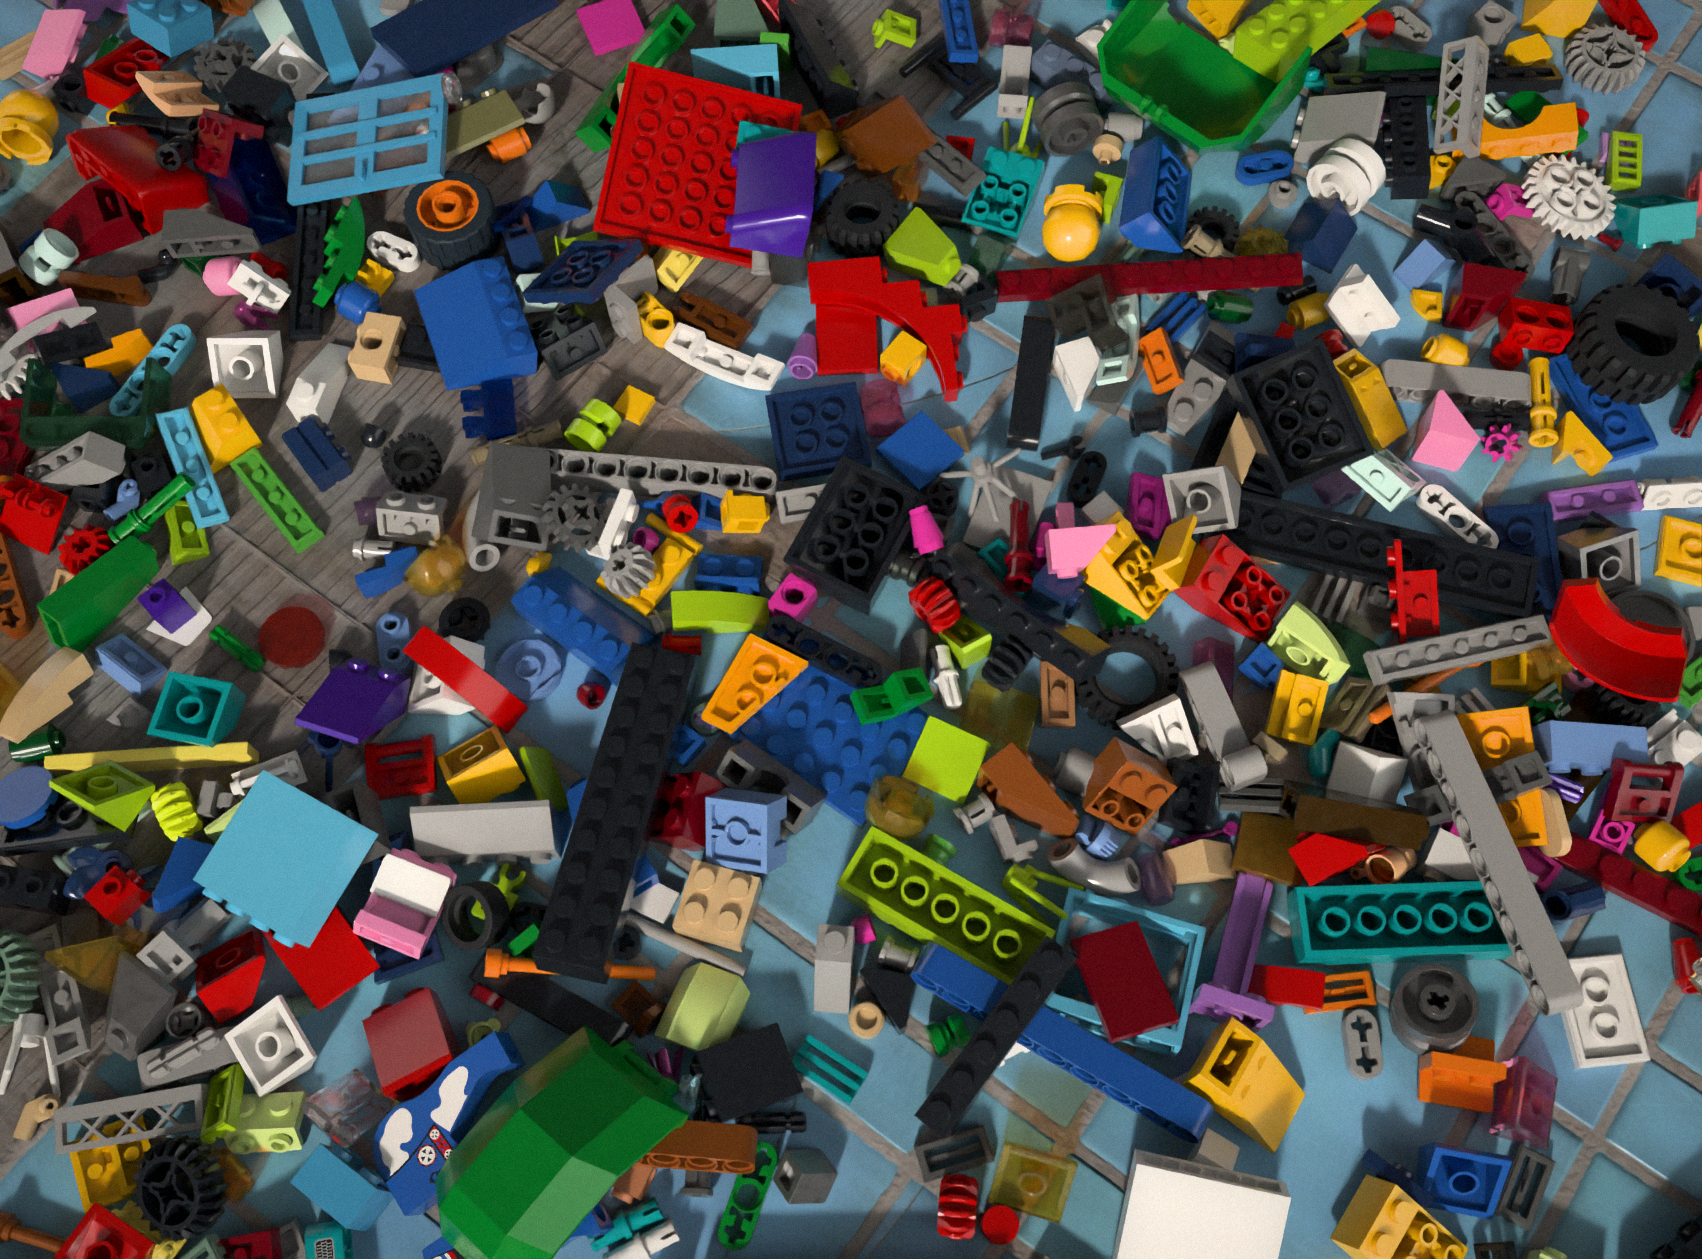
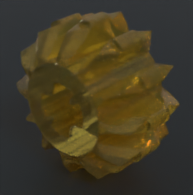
(1262, 242)

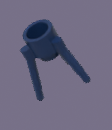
(327, 748)

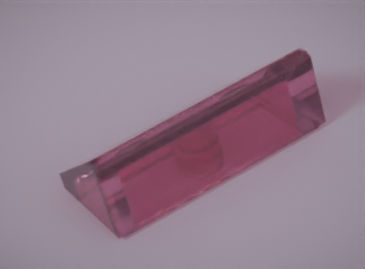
(1222, 657)

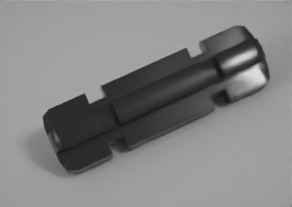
(775, 1122)

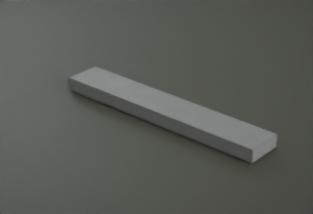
(1457, 649)

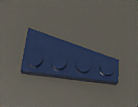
(1531, 532)

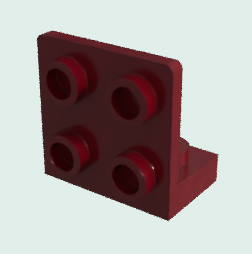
(216, 140)

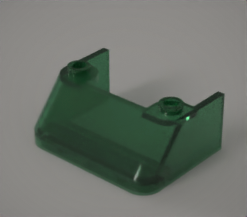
(53, 425)

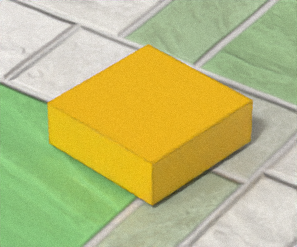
(634, 405)

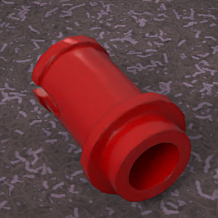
(269, 267)
(683, 644)

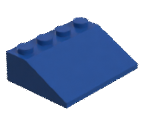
(477, 325)

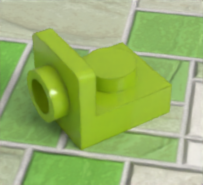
(895, 28)
(1110, 190)

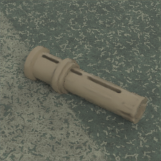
(1206, 246)

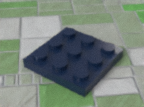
(583, 271)
(816, 429)

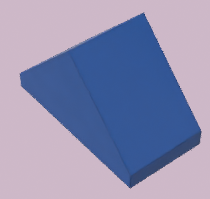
(555, 204)

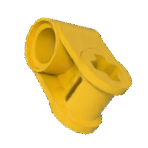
(654, 317)

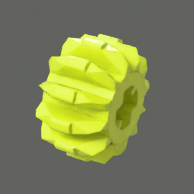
(176, 811)

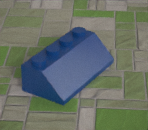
(1155, 198)
(580, 621)

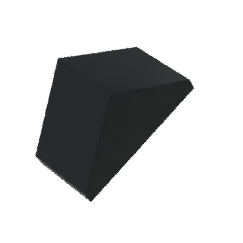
(891, 992)

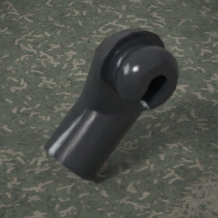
(161, 270)

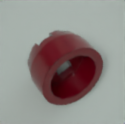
(593, 691)

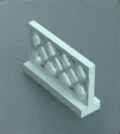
(1385, 478)

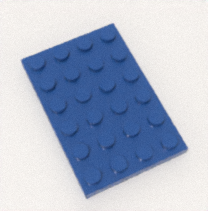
(821, 740)

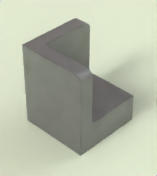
(805, 1176)

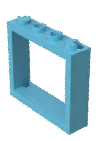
(1152, 923)

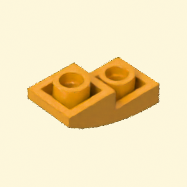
(127, 352)

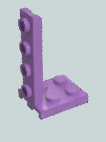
(1227, 991)

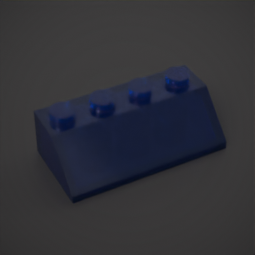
(255, 192)

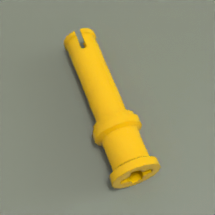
(1542, 411)

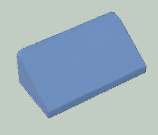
(129, 665)

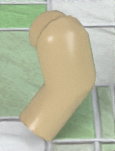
(34, 1113)

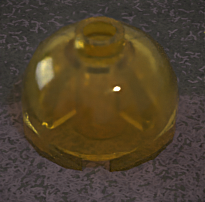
(438, 569)
(901, 810)

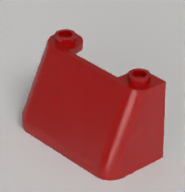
(128, 163)

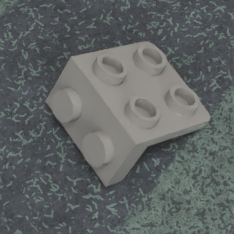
(624, 294)

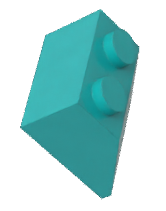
(1655, 219)
(196, 710)

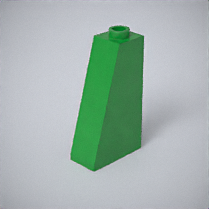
(96, 595)

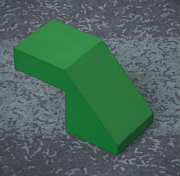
(896, 696)

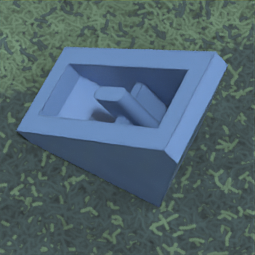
(1424, 265)

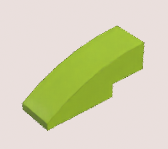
(718, 611)

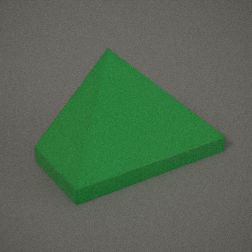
(1112, 613)

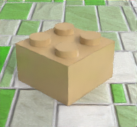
(717, 906)

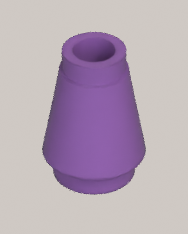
(803, 357)

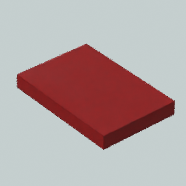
(845, 340)

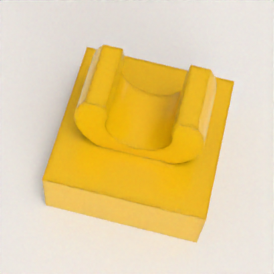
(375, 276)

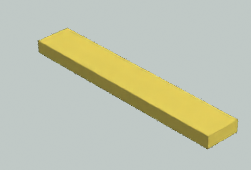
(157, 758)

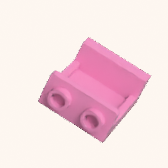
(396, 924)

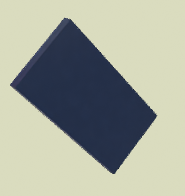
(445, 31)

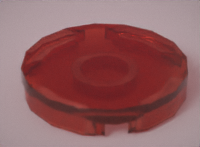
(292, 637)

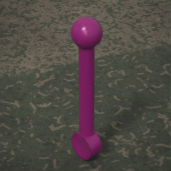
(1229, 829)

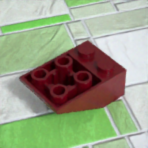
(96, 220)

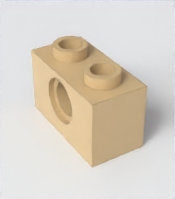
(377, 363)

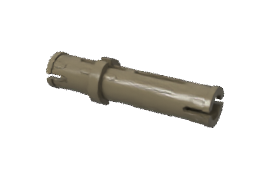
(530, 437)

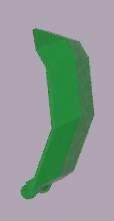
(553, 1149)

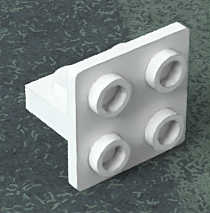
(1359, 306)

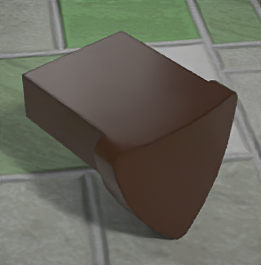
(639, 1009)

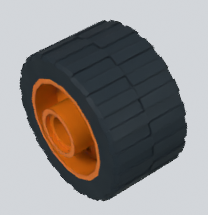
(452, 220)

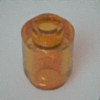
(237, 1174)

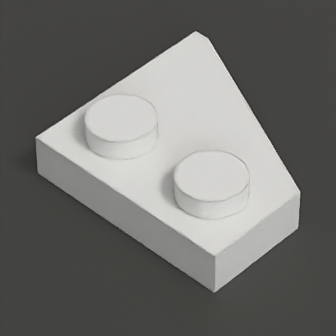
(1162, 729)

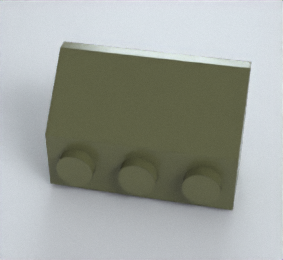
(481, 120)

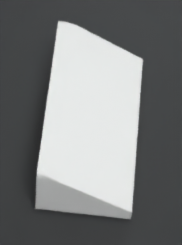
(411, 885)

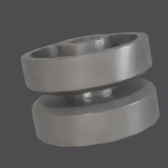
(1067, 119)
(1433, 1009)

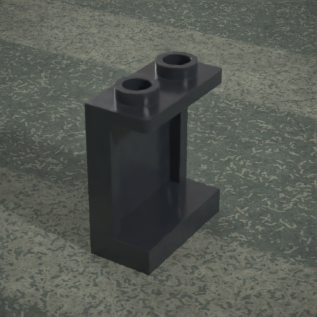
(745, 1074)

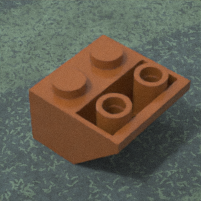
(1127, 786)

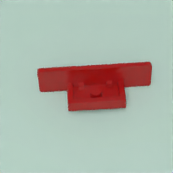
(1415, 598)

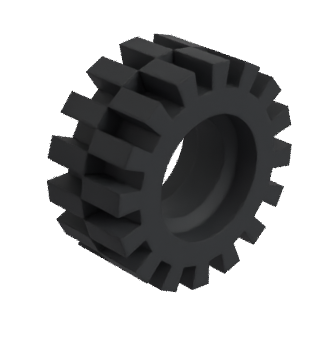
(1216, 222)
(407, 447)
(1617, 709)

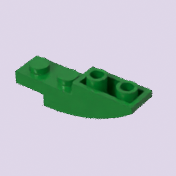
(344, 251)

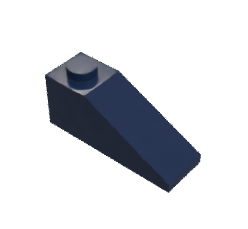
(520, 239)

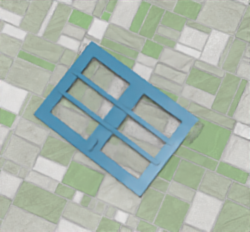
(370, 138)

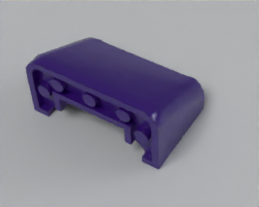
(773, 194)

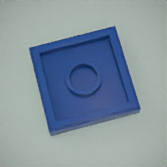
(920, 451)

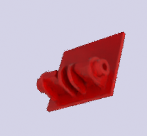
(31, 512)

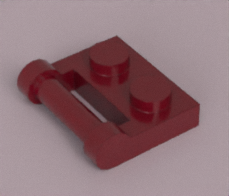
(1643, 802)

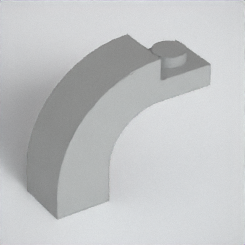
(1014, 81)

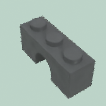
(754, 770)

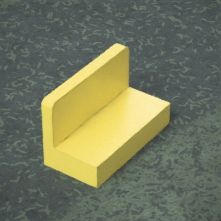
(674, 267)

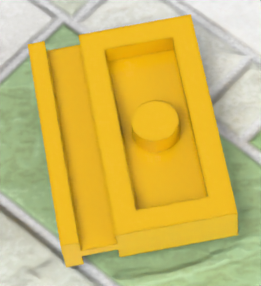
(1296, 708)

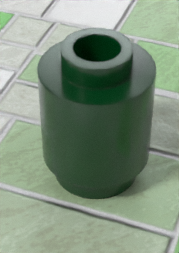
(1229, 307)
(38, 744)

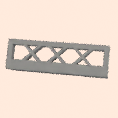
(1472, 97)
(121, 1108)

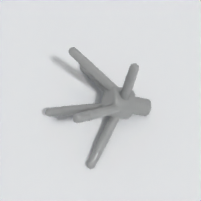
(983, 476)

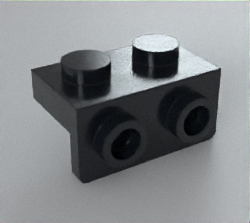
(1193, 802)

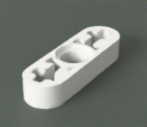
(1455, 507)

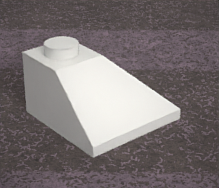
(292, 66)
(247, 362)

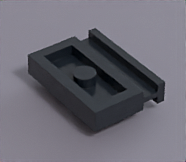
(417, 350)

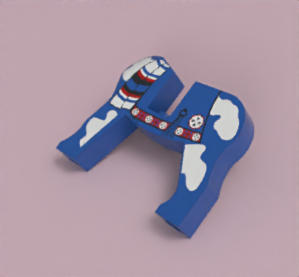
(425, 1130)

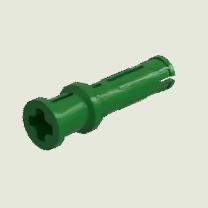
(142, 519)

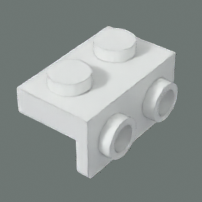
(622, 513)

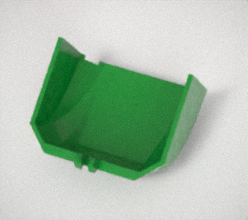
(1190, 82)

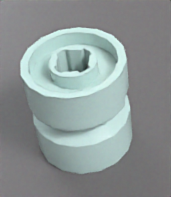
(48, 256)

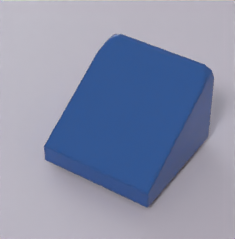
(708, 512)

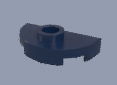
(1398, 1175)

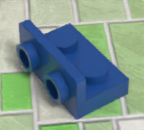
(729, 573)

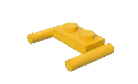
(671, 561)

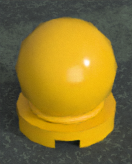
(27, 126)
(1071, 222)

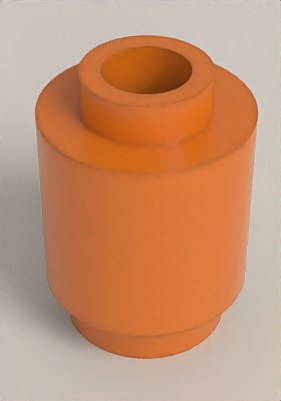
(509, 145)

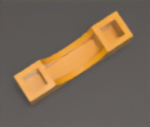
(1550, 132)

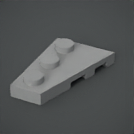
(1406, 708)

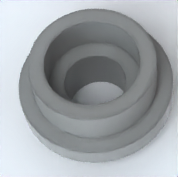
(1280, 199)

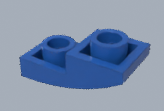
(382, 579)

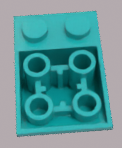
(1006, 194)

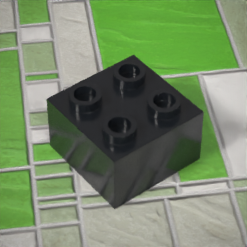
(262, 102)

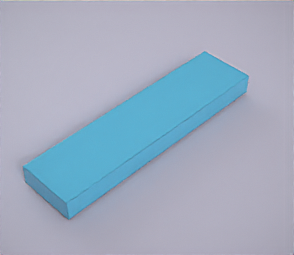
(189, 457)

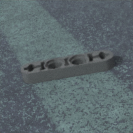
(1497, 236)

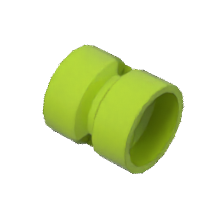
(594, 425)

